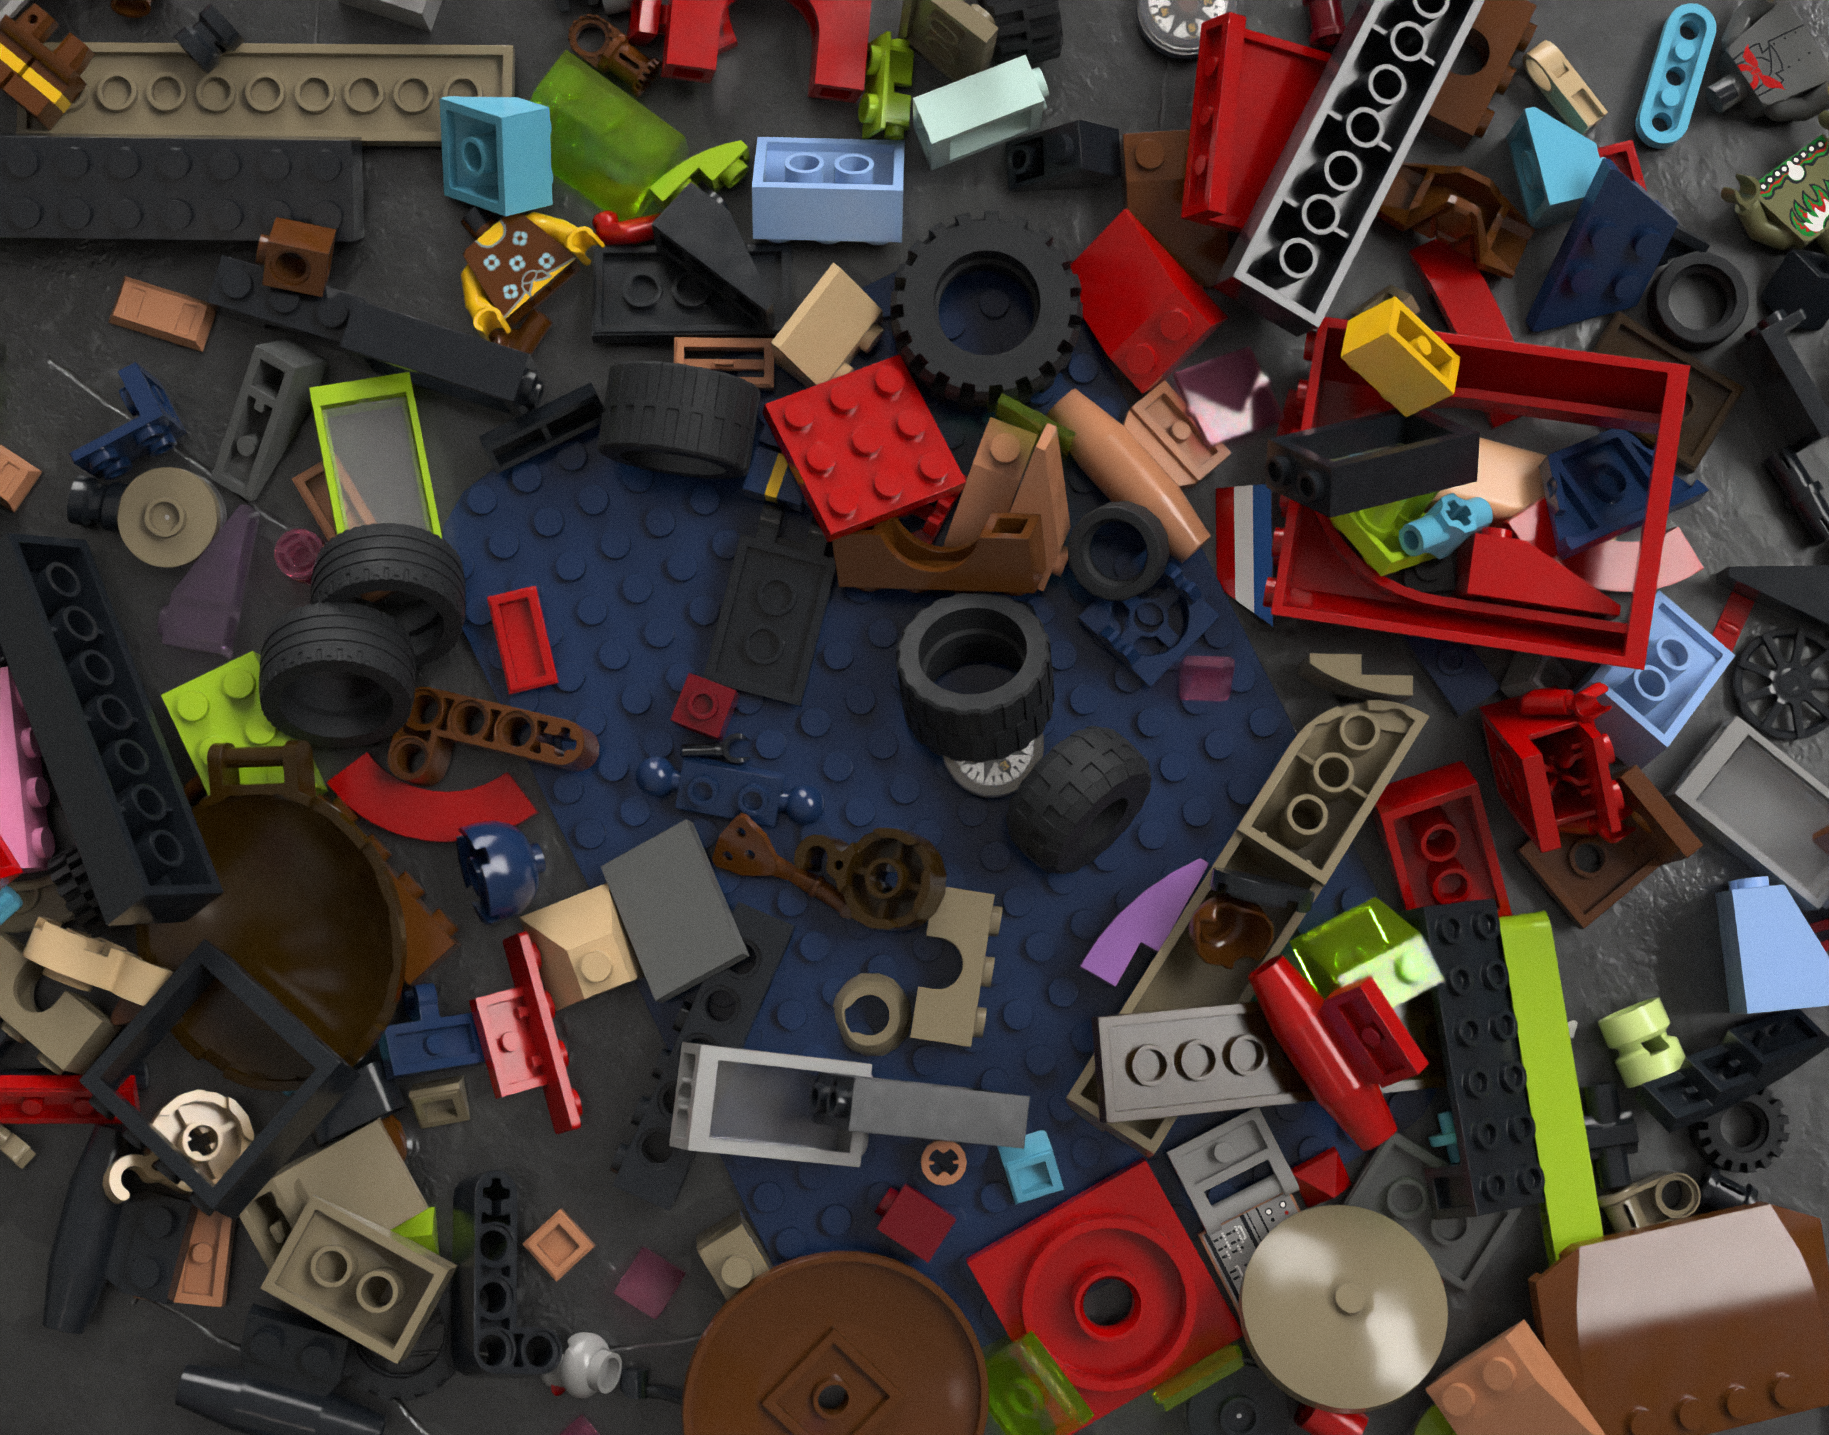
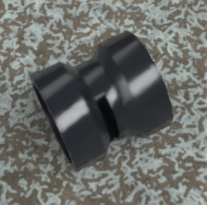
(209, 39)
(96, 503)

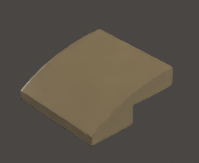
(1343, 676)

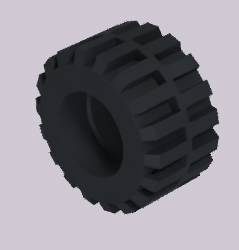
(1025, 29)

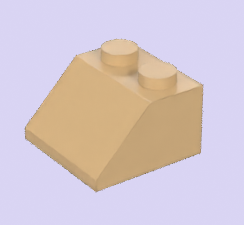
(828, 330)

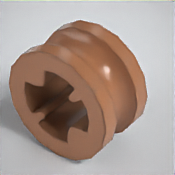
(943, 1177)

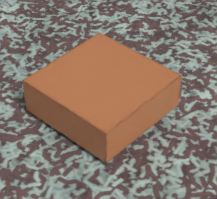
(559, 1244)

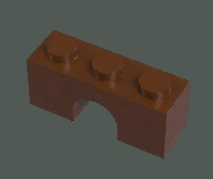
(1463, 99)

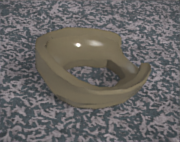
(899, 1013)

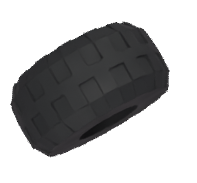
(1078, 799)

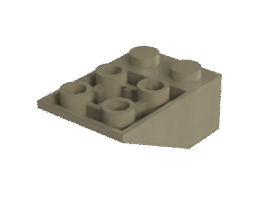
(352, 1172)

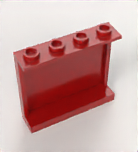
(1242, 116)

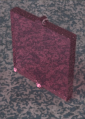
(1228, 397)

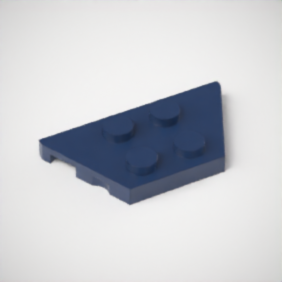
(1605, 253)
(1602, 489)

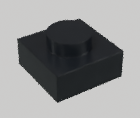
(1431, 576)

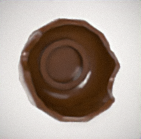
(1230, 930)

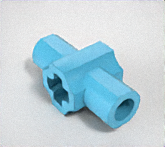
(1445, 526)

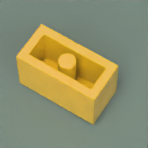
(1400, 357)

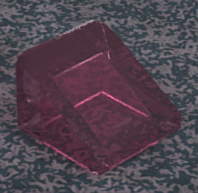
(1206, 678)
(649, 1283)

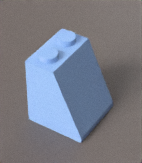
(1769, 950)

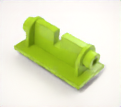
(880, 108)

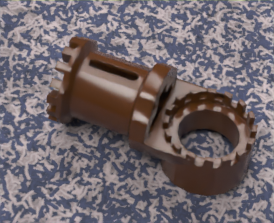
(615, 55)

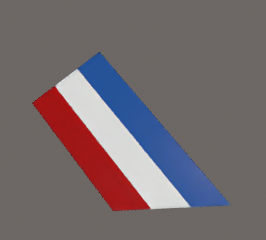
(1245, 544)

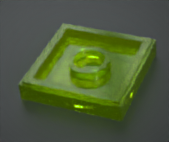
(1032, 1392)

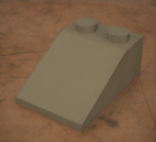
(359, 1278)

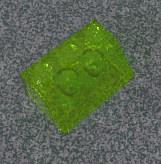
(605, 138)

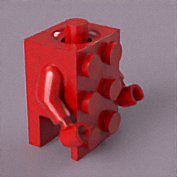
(1555, 765)

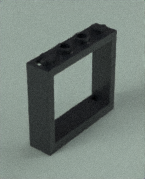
(277, 1139)

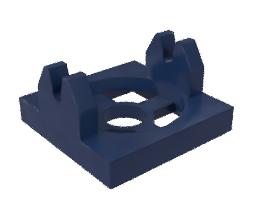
(1151, 667)

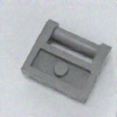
(1224, 1154)

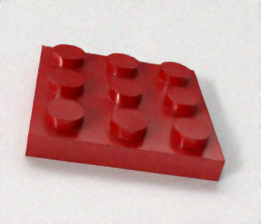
(863, 447)

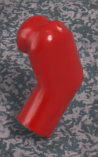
(623, 232)

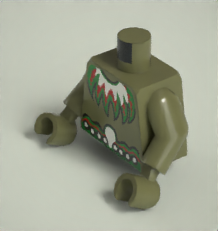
(1791, 201)

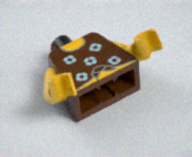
(518, 264)

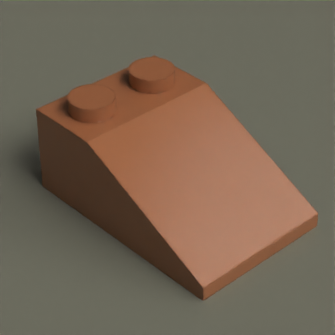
(1511, 1390)

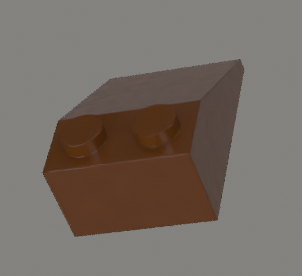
(1153, 192)

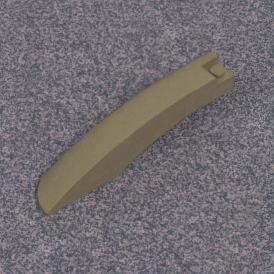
(1288, 834)

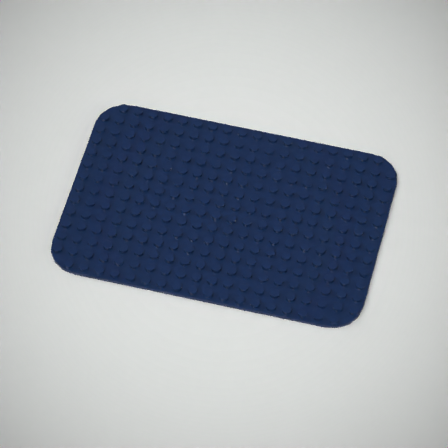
(631, 604)

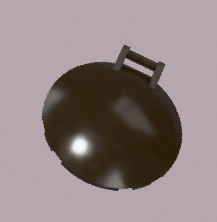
(298, 911)

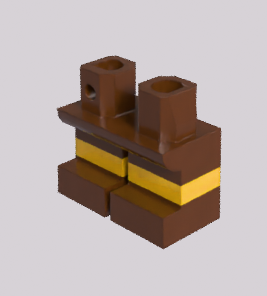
(32, 74)

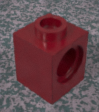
(705, 707)
(914, 1221)

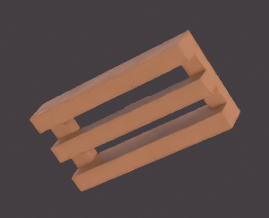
(730, 344)

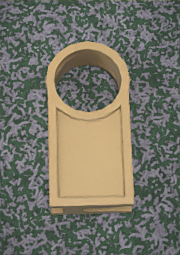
(1563, 87)

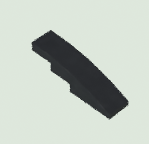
(1733, 1071)

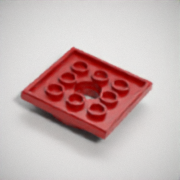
(1119, 1233)

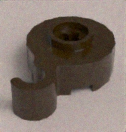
(862, 874)

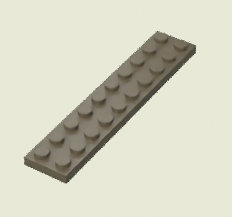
(281, 90)

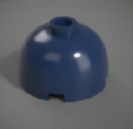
(499, 868)

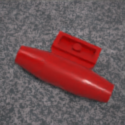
(1340, 1046)

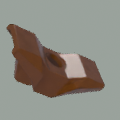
(1459, 211)

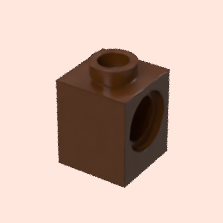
(308, 241)

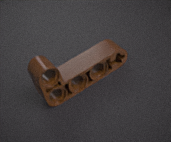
(496, 736)

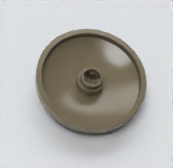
(1343, 1309)

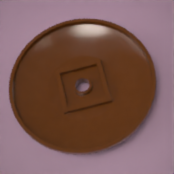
(845, 1323)

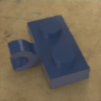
(429, 1041)

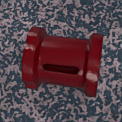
(1326, 22)

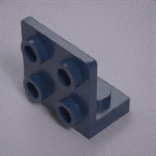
(150, 433)

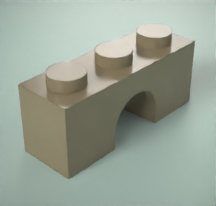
(953, 1012)
(67, 1033)

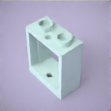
(979, 111)

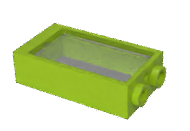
(374, 453)

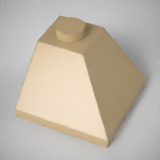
(582, 947)

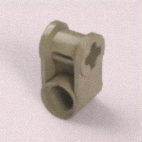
(1642, 1202)

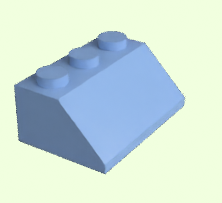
(828, 190)

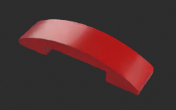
(1462, 299)

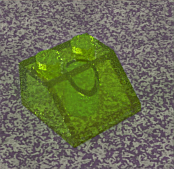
(1368, 943)

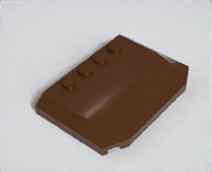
(1692, 1321)

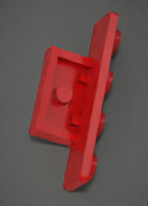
(521, 1037)

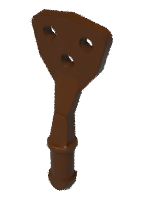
(767, 862)

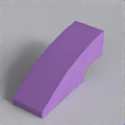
(1142, 922)

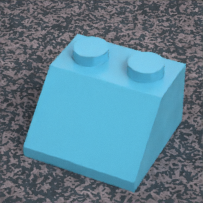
(496, 153)
(1551, 167)

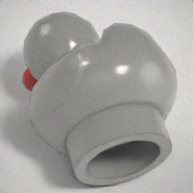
(585, 1368)

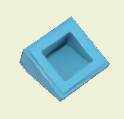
(1031, 1170)

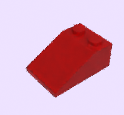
(1142, 302)
(1517, 574)
(1439, 840)

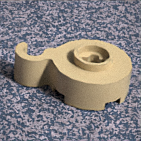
(89, 962)
(198, 1111)

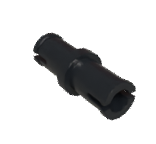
(1801, 492)

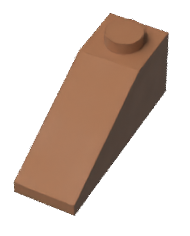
(991, 480)
(1045, 494)

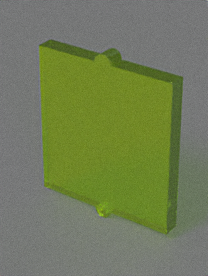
(1021, 416)
(1198, 1376)

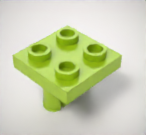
(1377, 532)

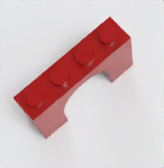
(837, 34)

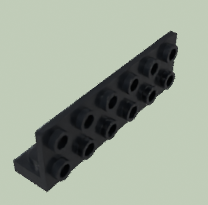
(1480, 1066)

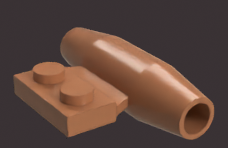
(1145, 458)

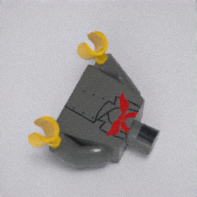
(1770, 65)

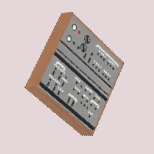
(1240, 1236)

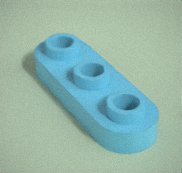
(1685, 59)

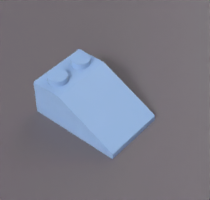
(1659, 700)

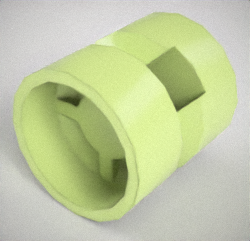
(1639, 1024)

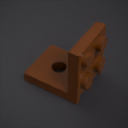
(1658, 840)

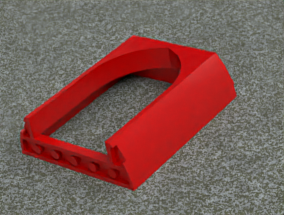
(1330, 584)

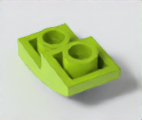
(715, 167)

